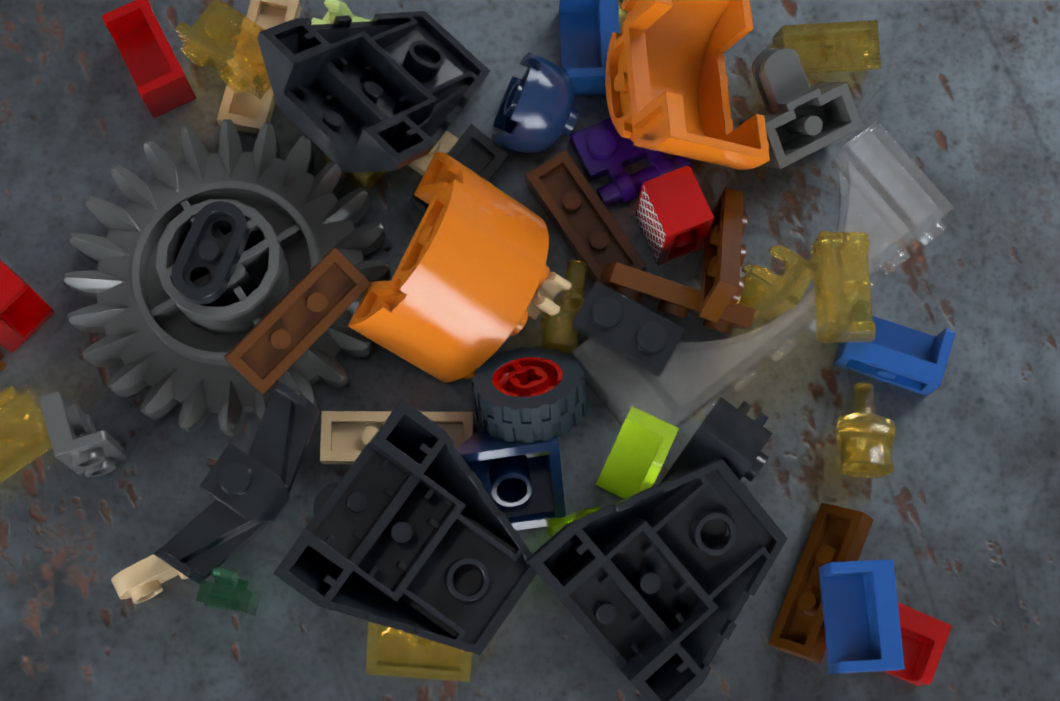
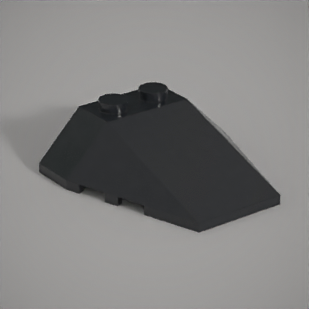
(372, 88)
(412, 541)
(664, 575)

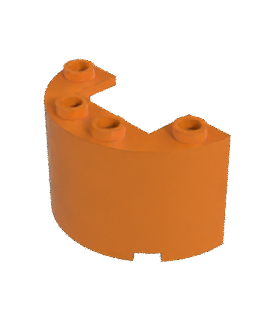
(672, 83)
(460, 278)

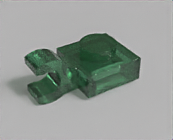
(228, 593)

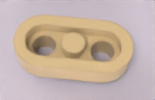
(143, 579)

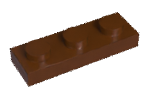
(581, 216)
(723, 257)
(672, 297)
(297, 320)
(834, 537)

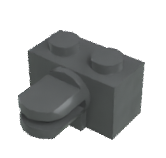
(797, 114)

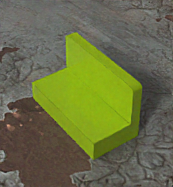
(637, 454)

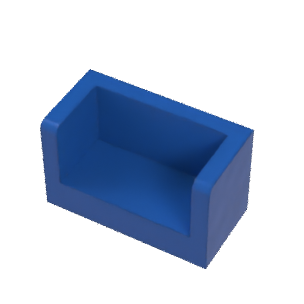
(585, 42)
(899, 356)
(861, 616)

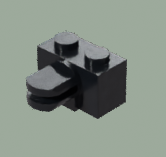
(729, 436)

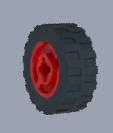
(529, 394)

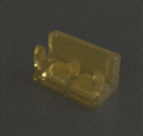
(833, 45)
(842, 288)
(779, 292)

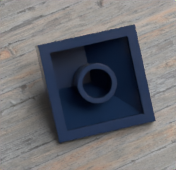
(518, 477)

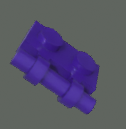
(607, 153)

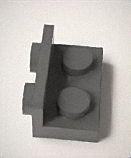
(76, 437)

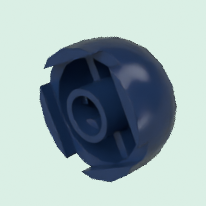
(536, 107)

